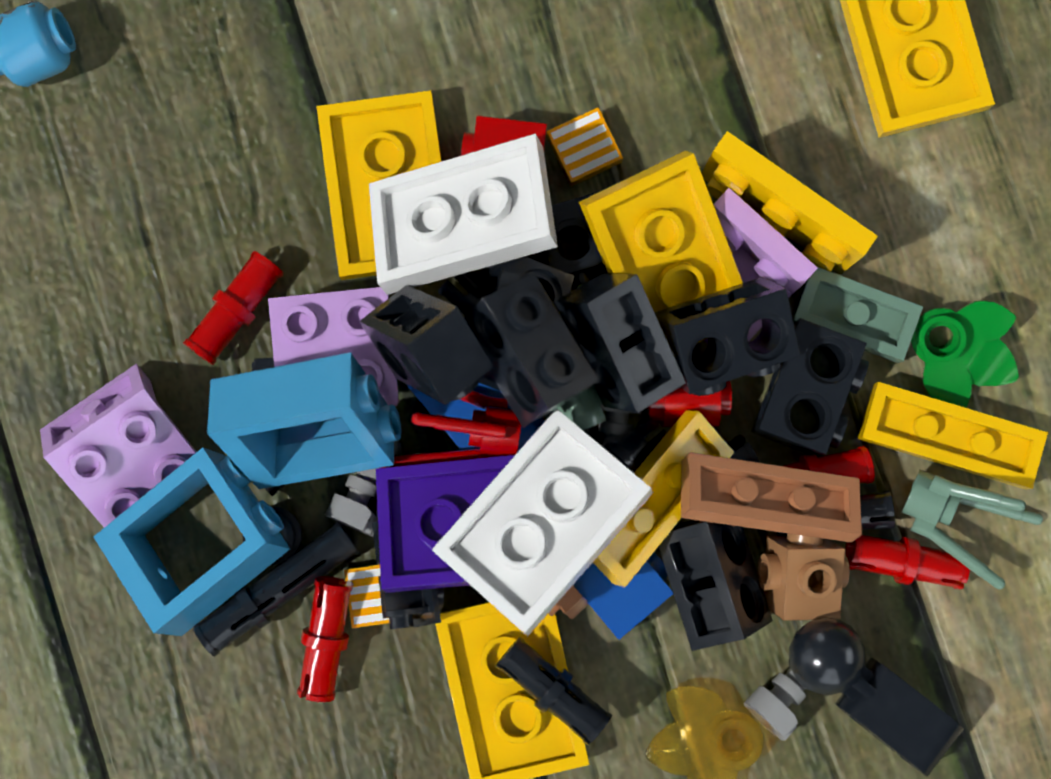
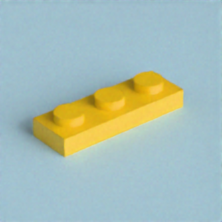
(953, 435)
(662, 510)

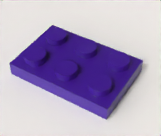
(417, 510)

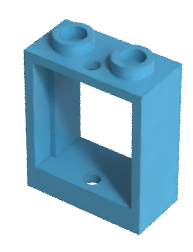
(255, 405)
(144, 574)

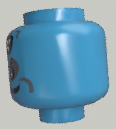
(34, 43)

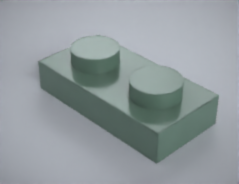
(859, 312)

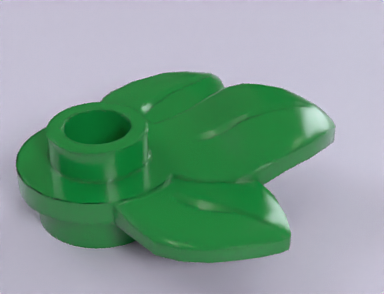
(970, 355)

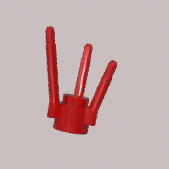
(492, 430)

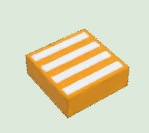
(584, 146)
(365, 596)

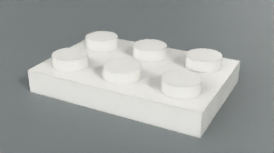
(462, 214)
(542, 521)

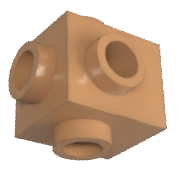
(803, 577)

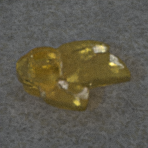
(694, 741)

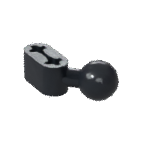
(831, 660)

